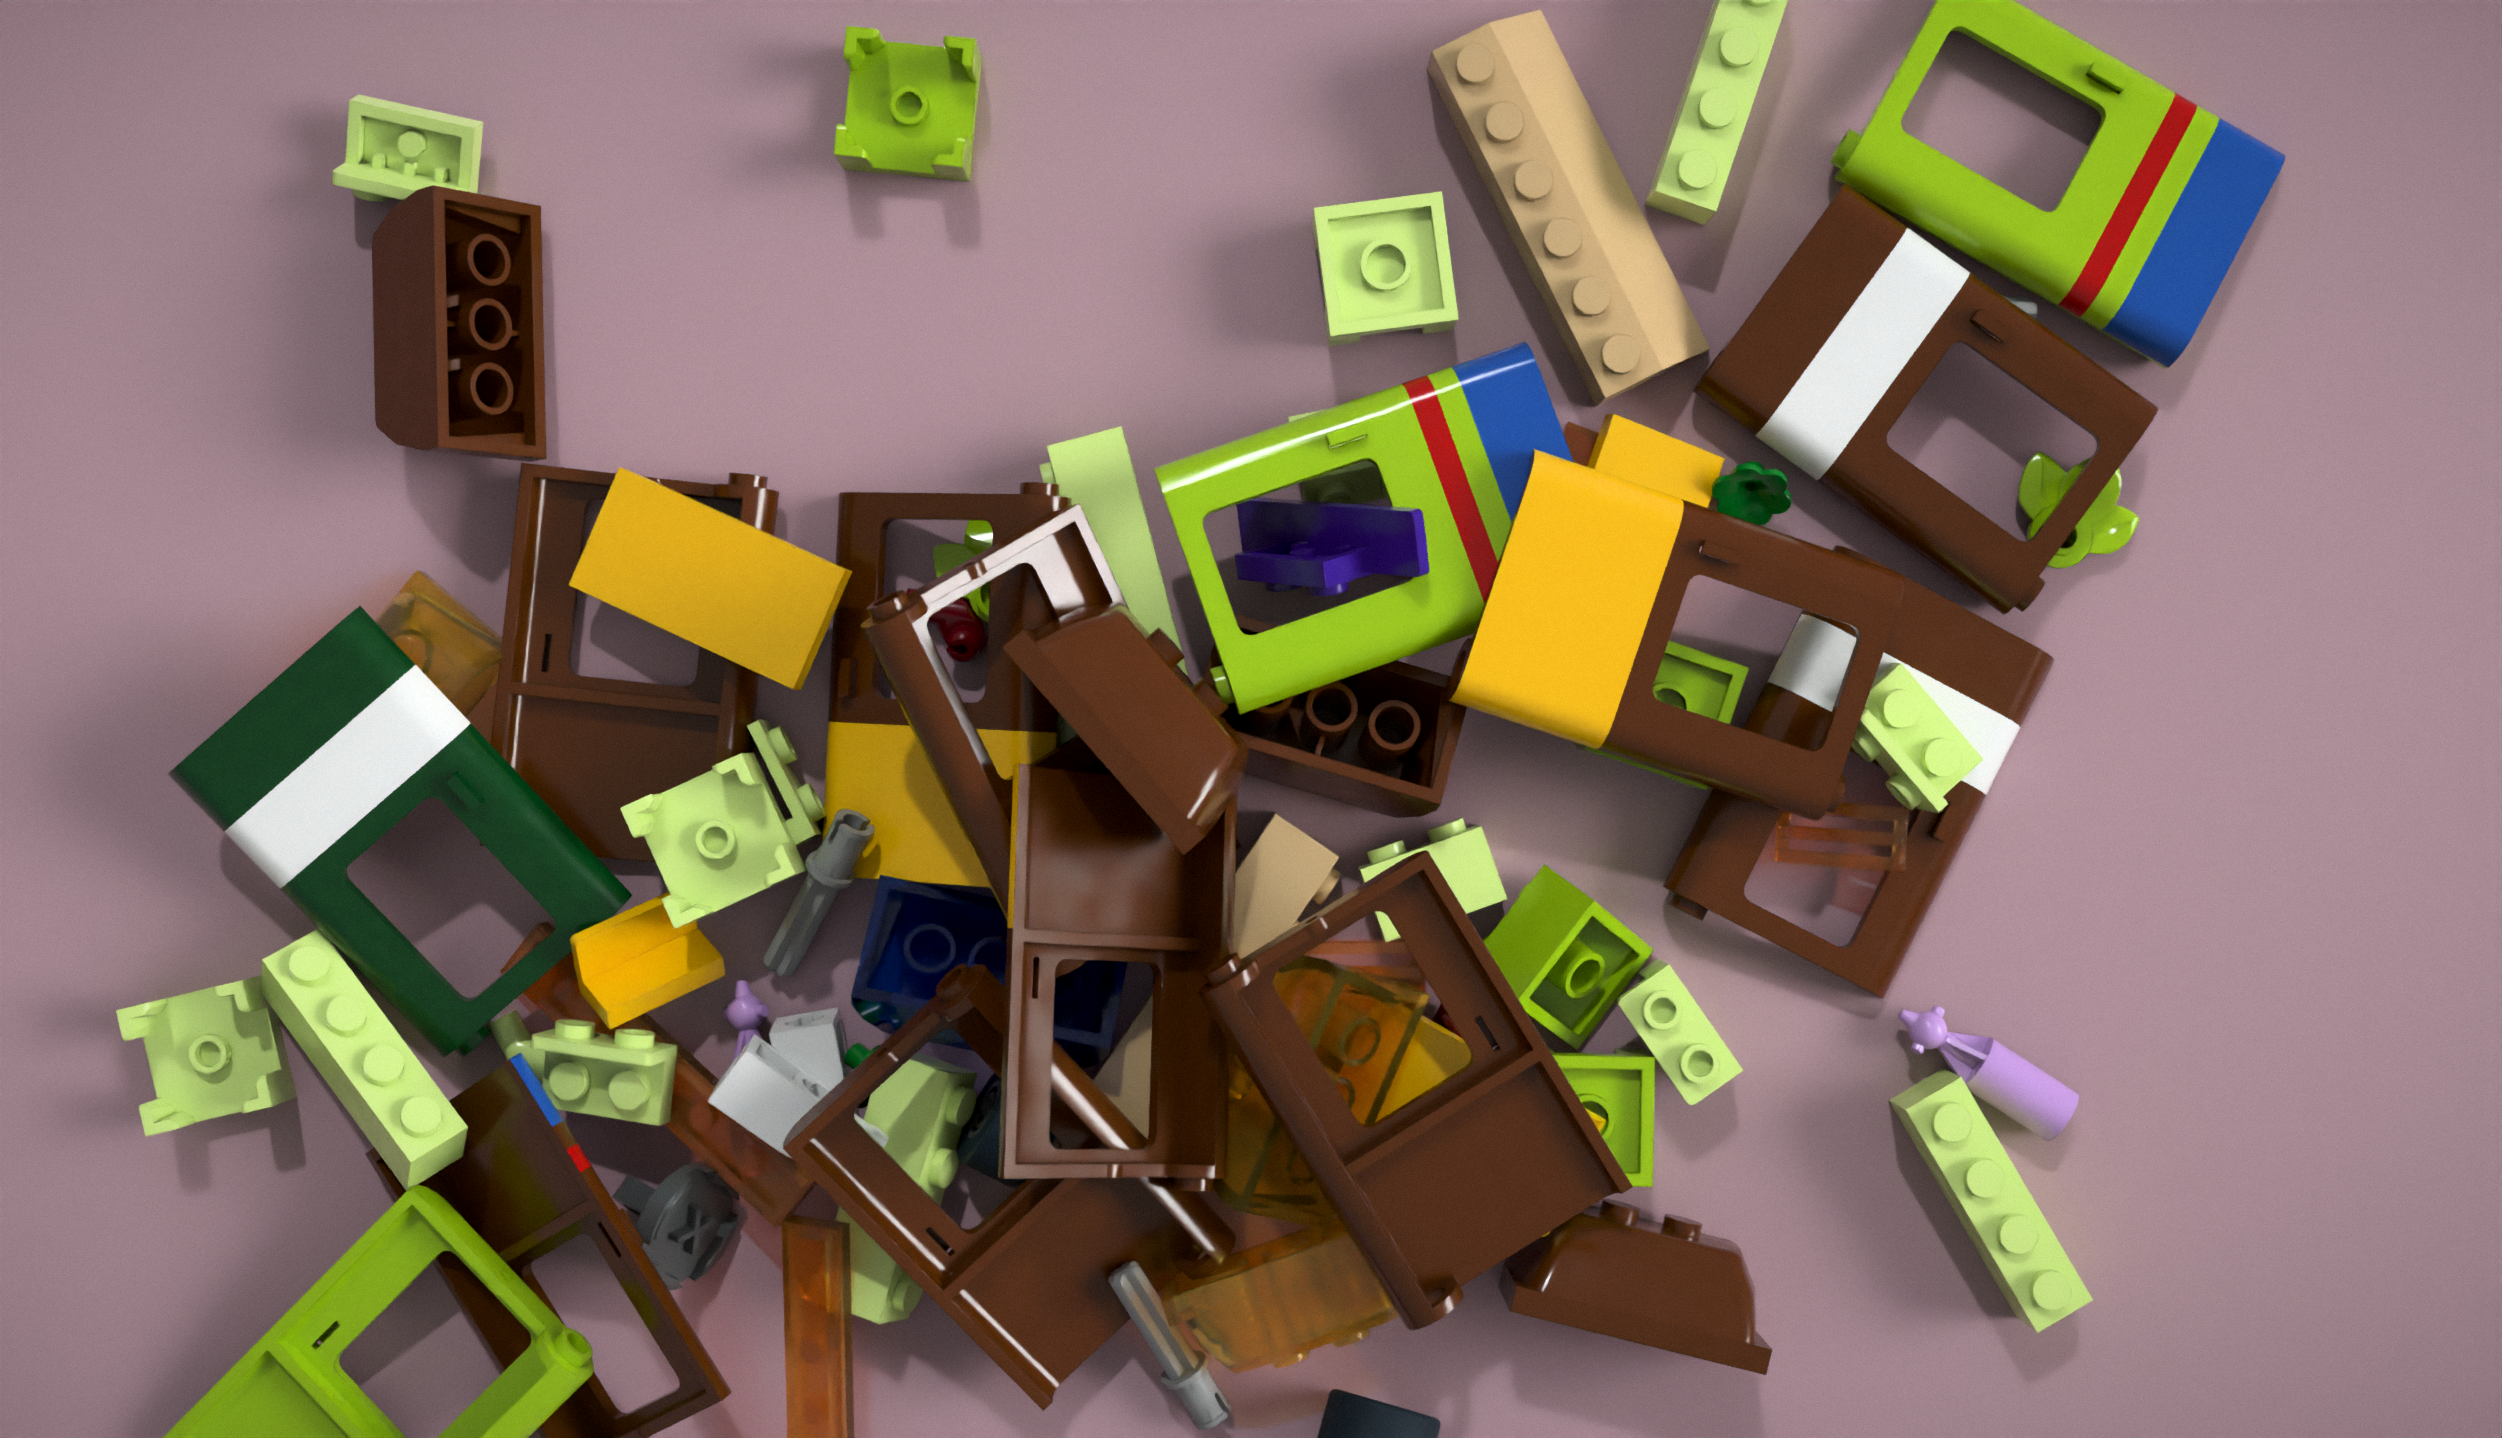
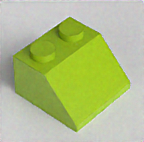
(1564, 955)

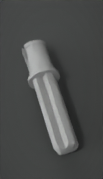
(829, 871)
(1183, 1368)

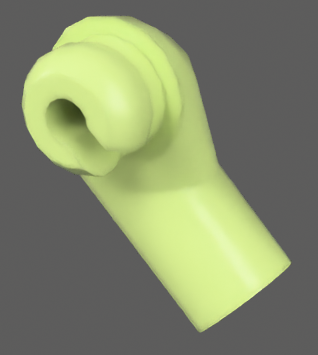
(515, 1039)

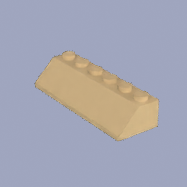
(1566, 204)

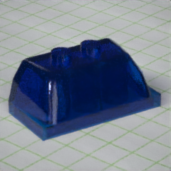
(928, 930)

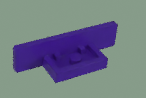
(1327, 544)

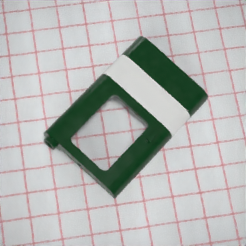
(336, 763)

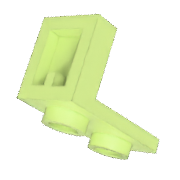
(801, 800)

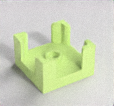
(1385, 267)
(716, 839)
(210, 1054)

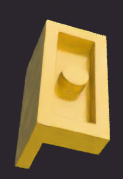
(641, 962)

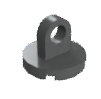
(682, 1221)

